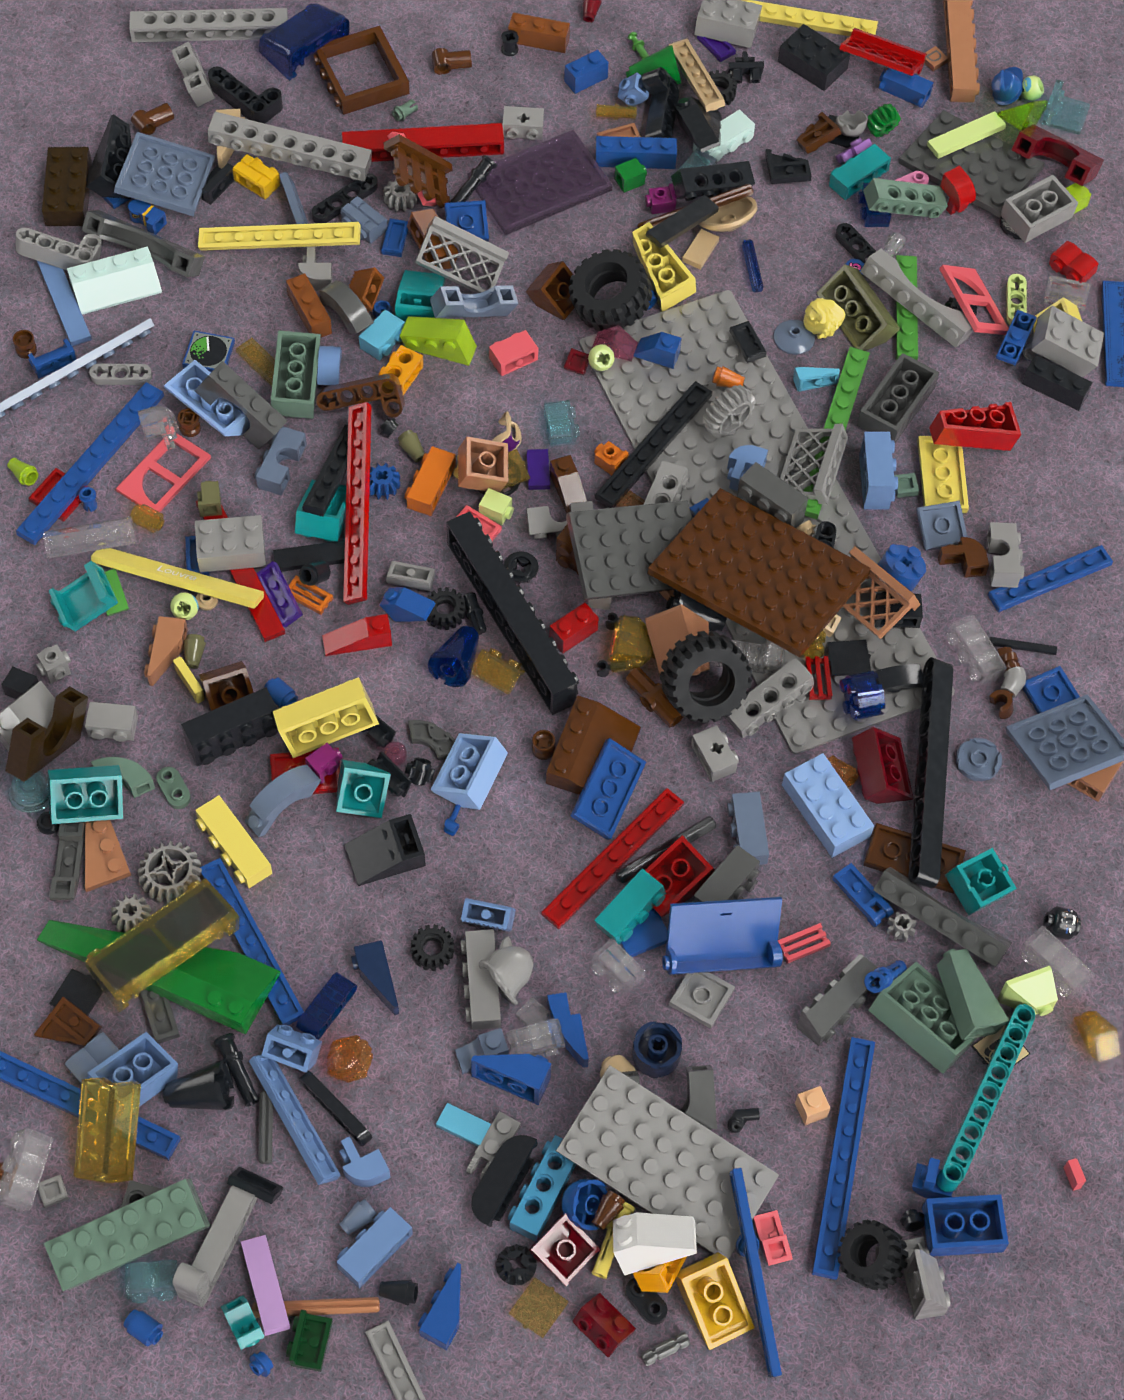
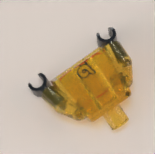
(629, 644)

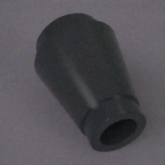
(400, 1291)

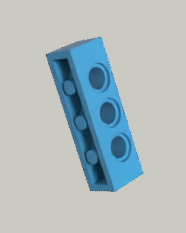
(533, 1224)

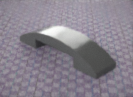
(69, 861)

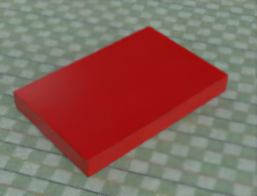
(283, 762)

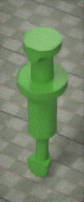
(638, 45)

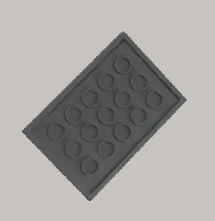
(988, 162)
(621, 543)

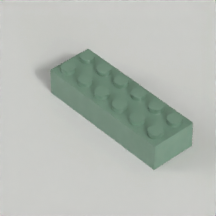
(126, 1234)

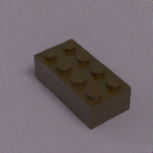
(65, 186)

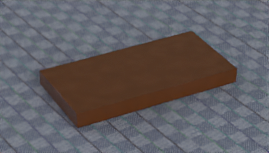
(892, 849)

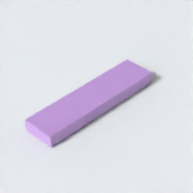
(265, 1285)

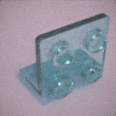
(1065, 112)

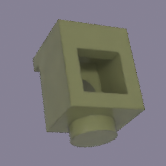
(209, 499)

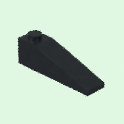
(698, 124)
(110, 158)

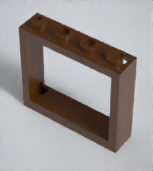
(367, 97)

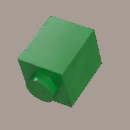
(630, 175)

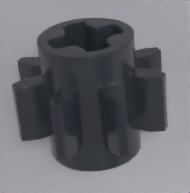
(420, 771)

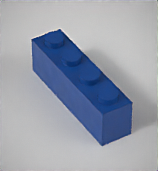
(651, 152)

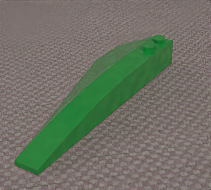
(211, 982)

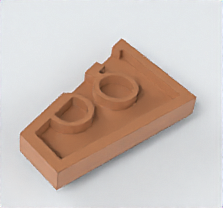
(103, 855)

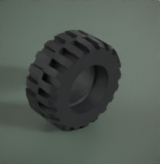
(604, 269)
(720, 698)

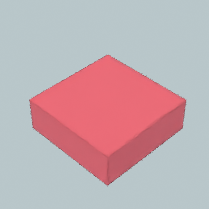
(1074, 1174)

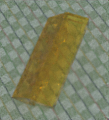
(107, 1130)

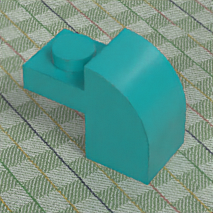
(242, 1322)

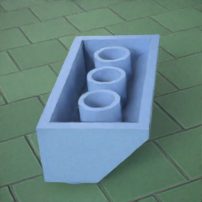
(221, 415)

